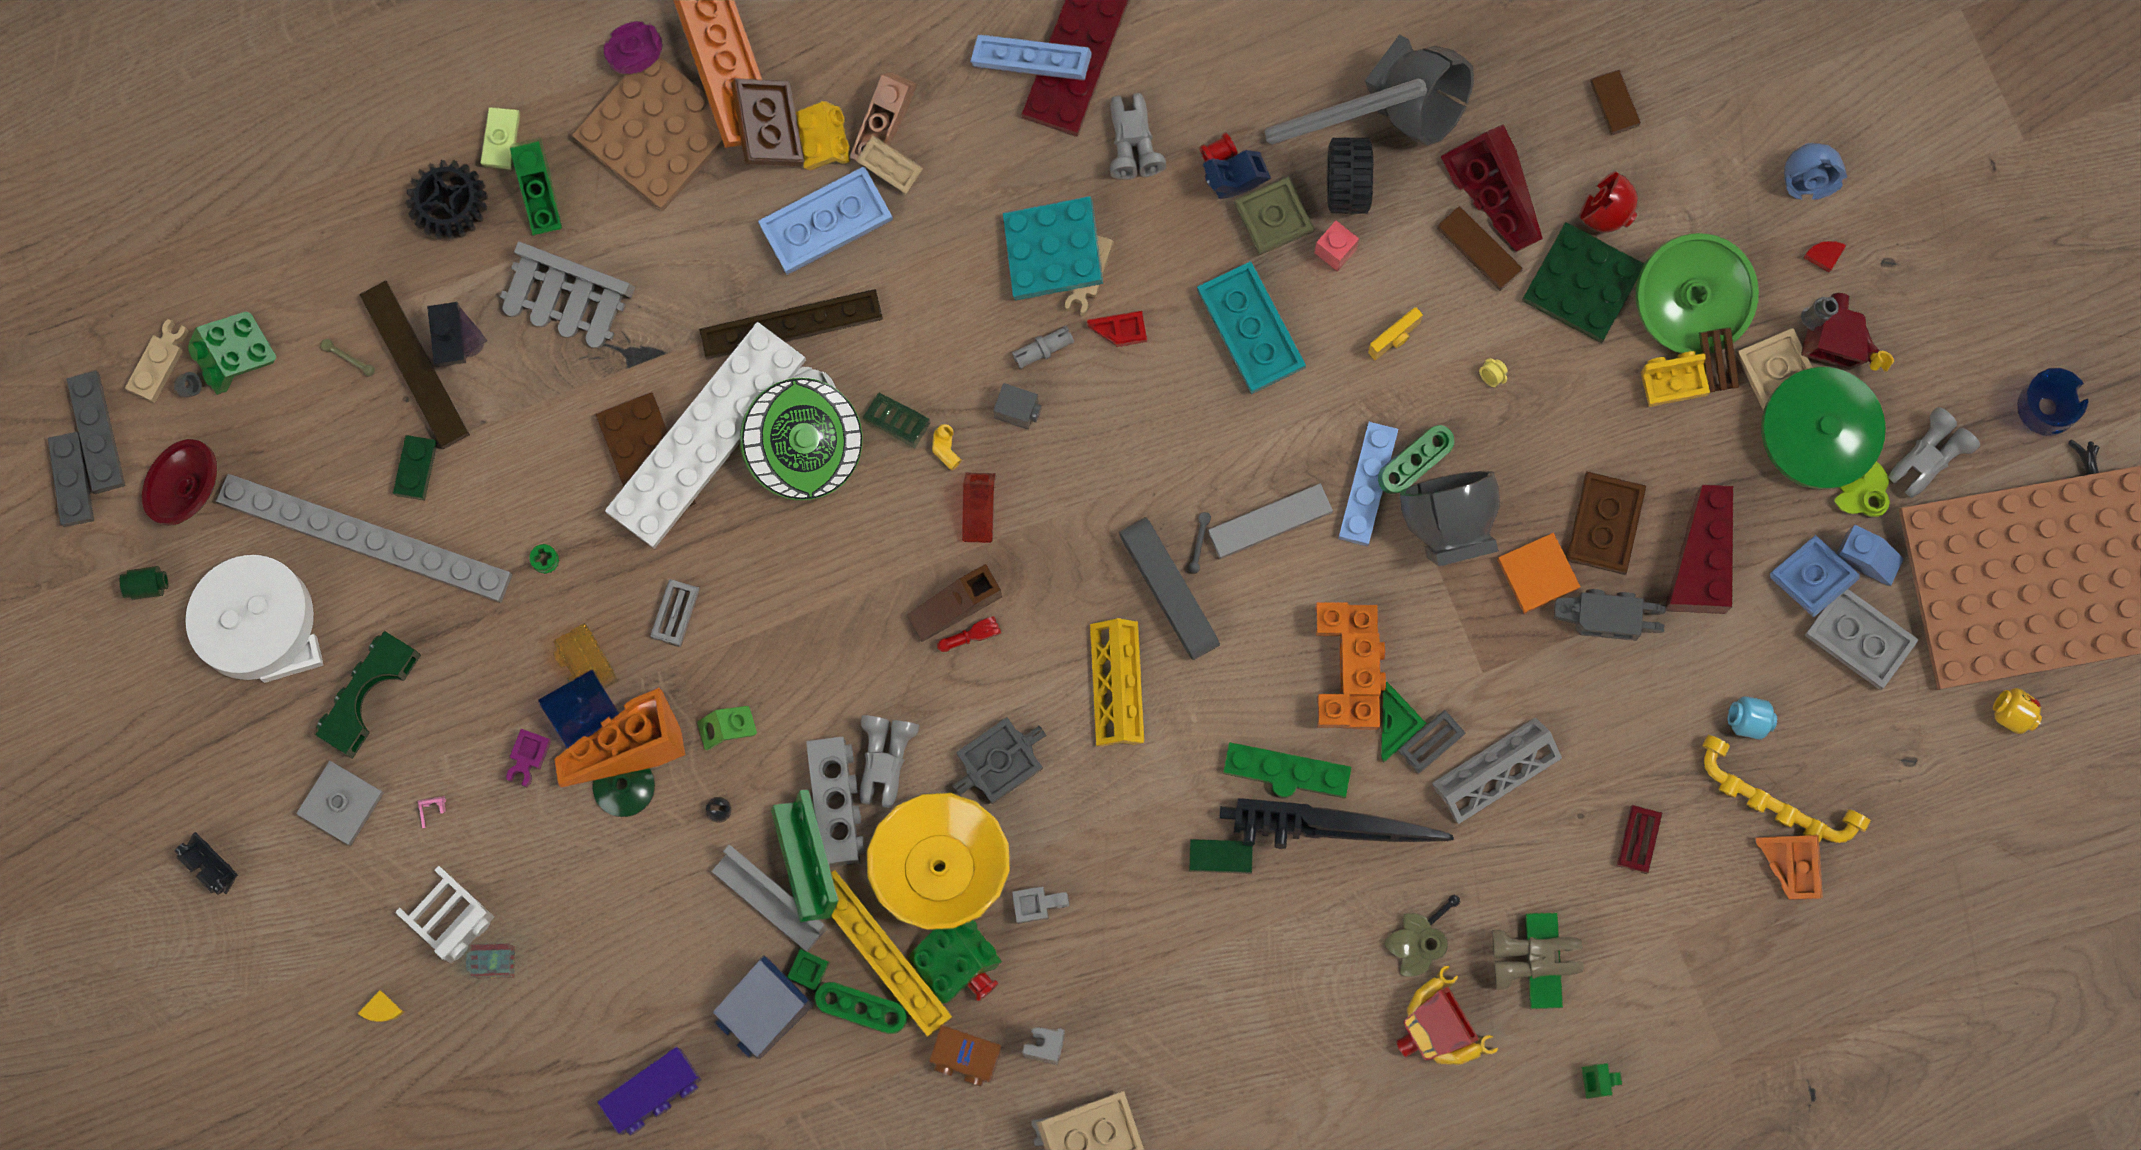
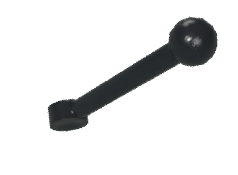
(1453, 901)

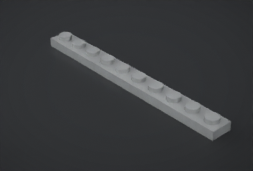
(364, 538)

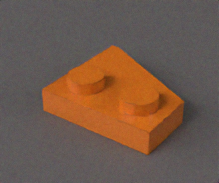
(1795, 863)

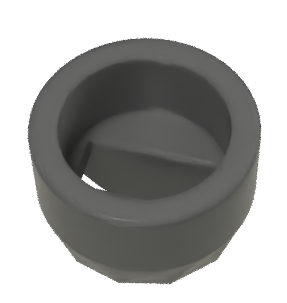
(192, 389)

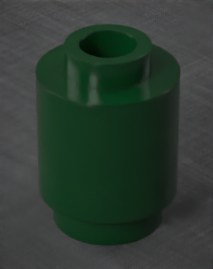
(143, 583)

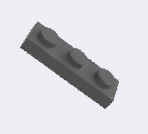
(70, 479)

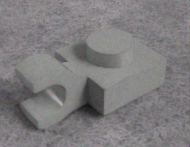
(1033, 904)

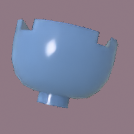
(1814, 171)

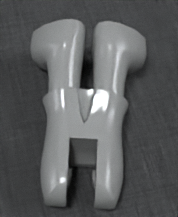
(1133, 130)
(1928, 459)
(883, 766)

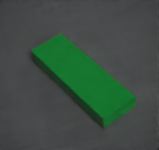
(1545, 990)

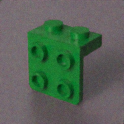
(229, 349)
(953, 958)

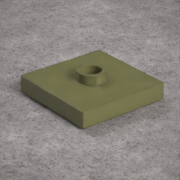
(1273, 216)

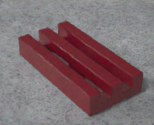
(1633, 865)

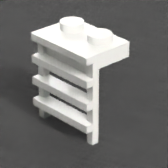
(462, 931)

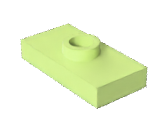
(499, 136)

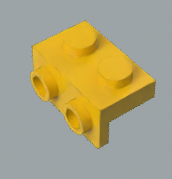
(822, 135)
(1675, 379)

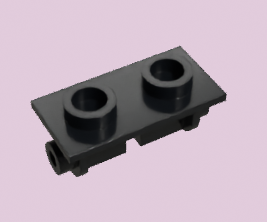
(215, 873)

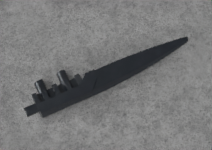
(1319, 822)

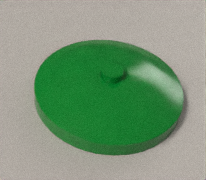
(1823, 428)

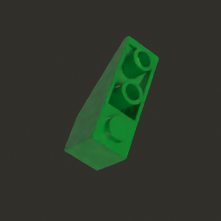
(536, 185)

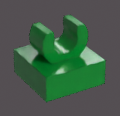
(1599, 1080)

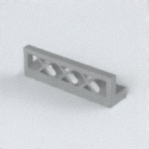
(1496, 764)
(767, 898)

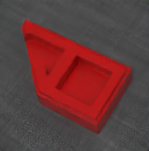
(1120, 329)

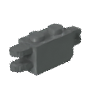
(1609, 615)

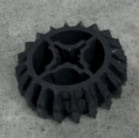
(436, 204)

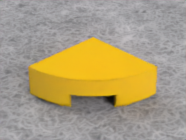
(381, 1009)

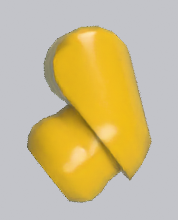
(942, 446)

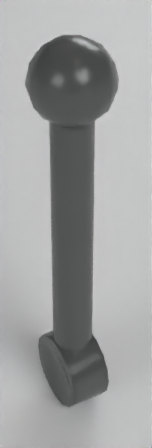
(1204, 519)

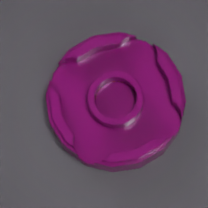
(633, 47)

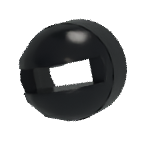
(715, 815)

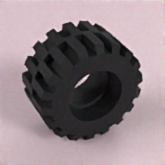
(1350, 175)

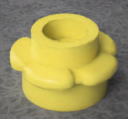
(1493, 372)

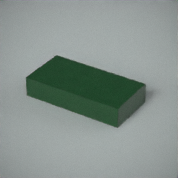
(1220, 856)

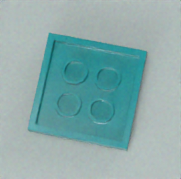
(1053, 248)

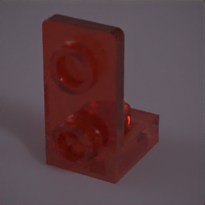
(978, 507)

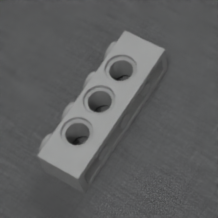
(821, 755)

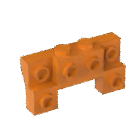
(1359, 666)

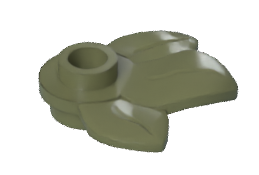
(1412, 947)

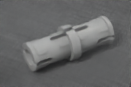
(1043, 347)

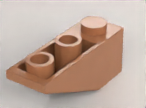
(885, 111)

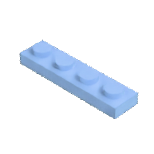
(1031, 57)
(1365, 490)

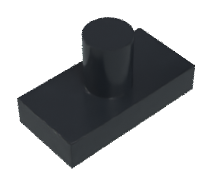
(446, 334)

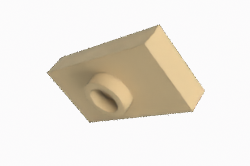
(889, 164)

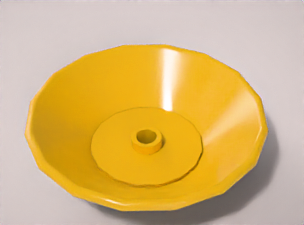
(930, 833)

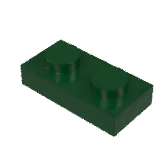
(415, 467)

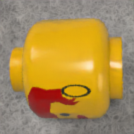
(2017, 711)

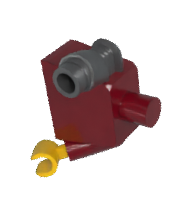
(1840, 335)

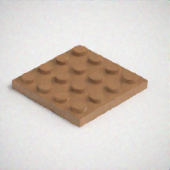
(653, 132)

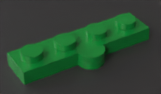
(1287, 771)

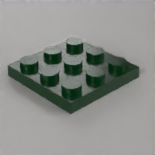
(1583, 282)

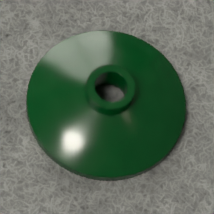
(626, 801)

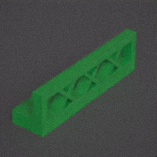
(805, 858)

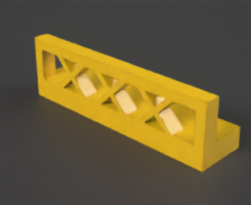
(1122, 681)

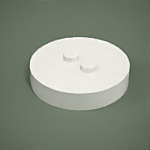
(249, 617)

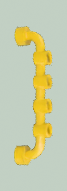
(1760, 800)

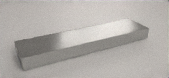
(1270, 521)

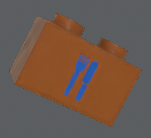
(965, 1055)

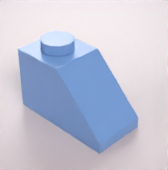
(1870, 555)

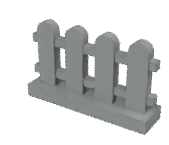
(551, 289)

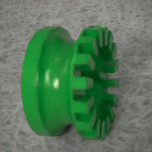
(536, 554)

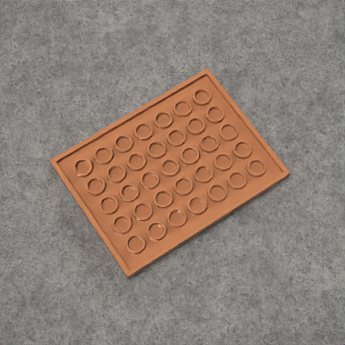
(2029, 576)

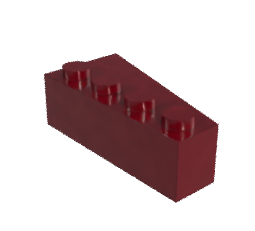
(1706, 558)

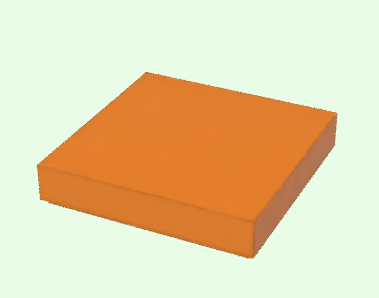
(1538, 573)

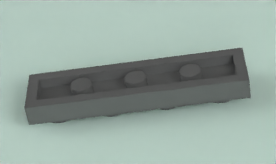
(95, 432)

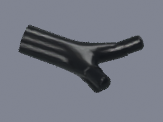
(2088, 457)

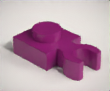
(528, 752)

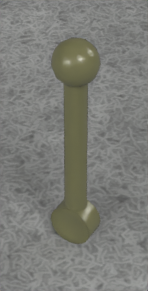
(327, 345)

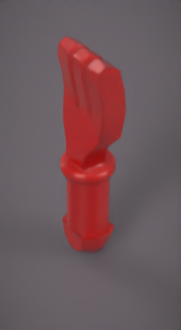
(980, 631)

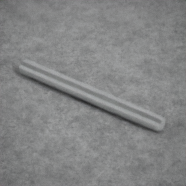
(1346, 111)

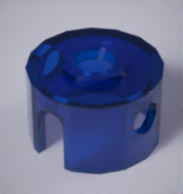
(2062, 389)

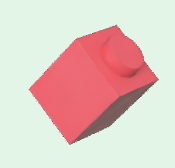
(1336, 245)

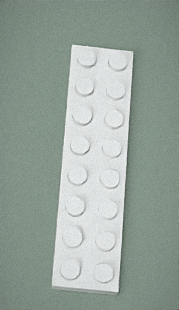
(702, 437)

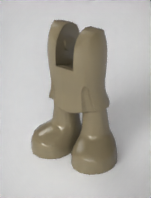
(1542, 957)

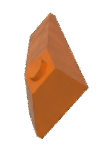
(631, 741)

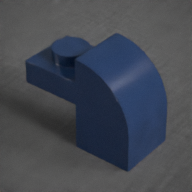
(1237, 174)

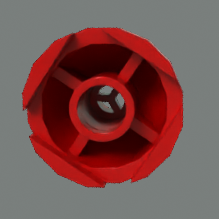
(1612, 205)

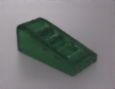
(917, 432)

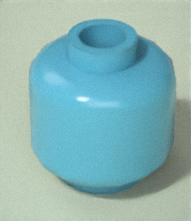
(1752, 717)

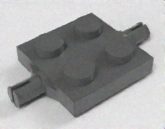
(999, 760)

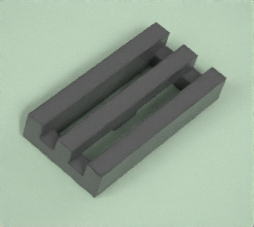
(1412, 759)

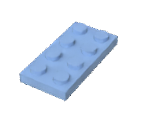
(825, 220)

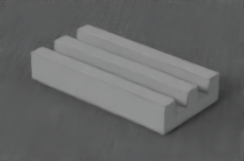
(667, 637)

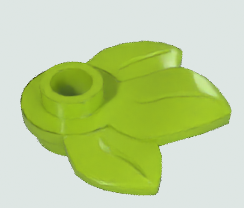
(1857, 493)

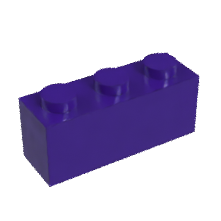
(650, 1092)

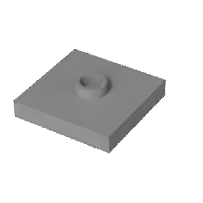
(340, 803)

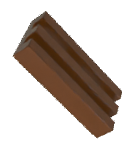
(1730, 358)

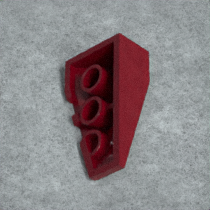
(1495, 181)

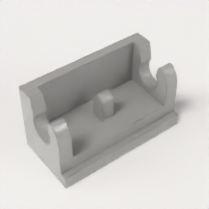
(1050, 1046)

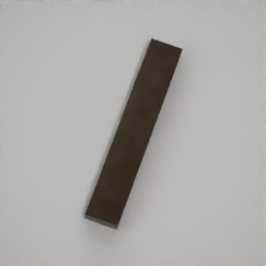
(795, 322)
(414, 364)

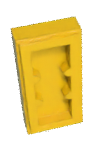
(1396, 334)

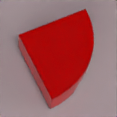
(1825, 254)

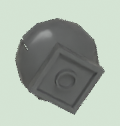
(1432, 115)
(1453, 515)

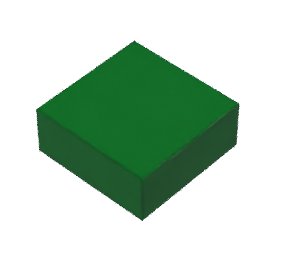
(808, 970)

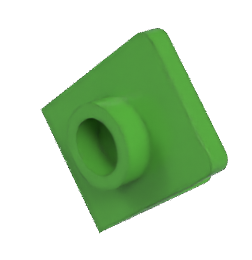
(728, 725)

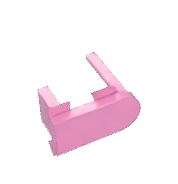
(426, 803)

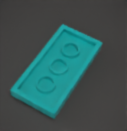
(1251, 327)

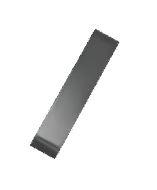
(1169, 588)

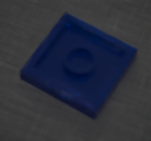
(578, 708)

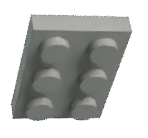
(1862, 638)

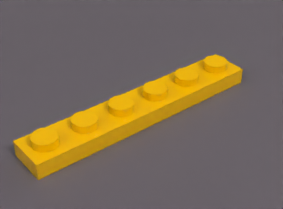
(887, 960)

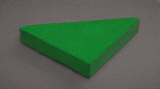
(1399, 722)

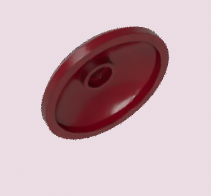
(179, 482)

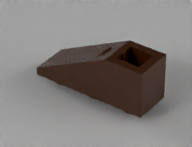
(955, 603)

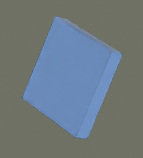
(1814, 576)

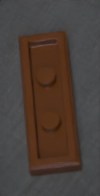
(1479, 248)

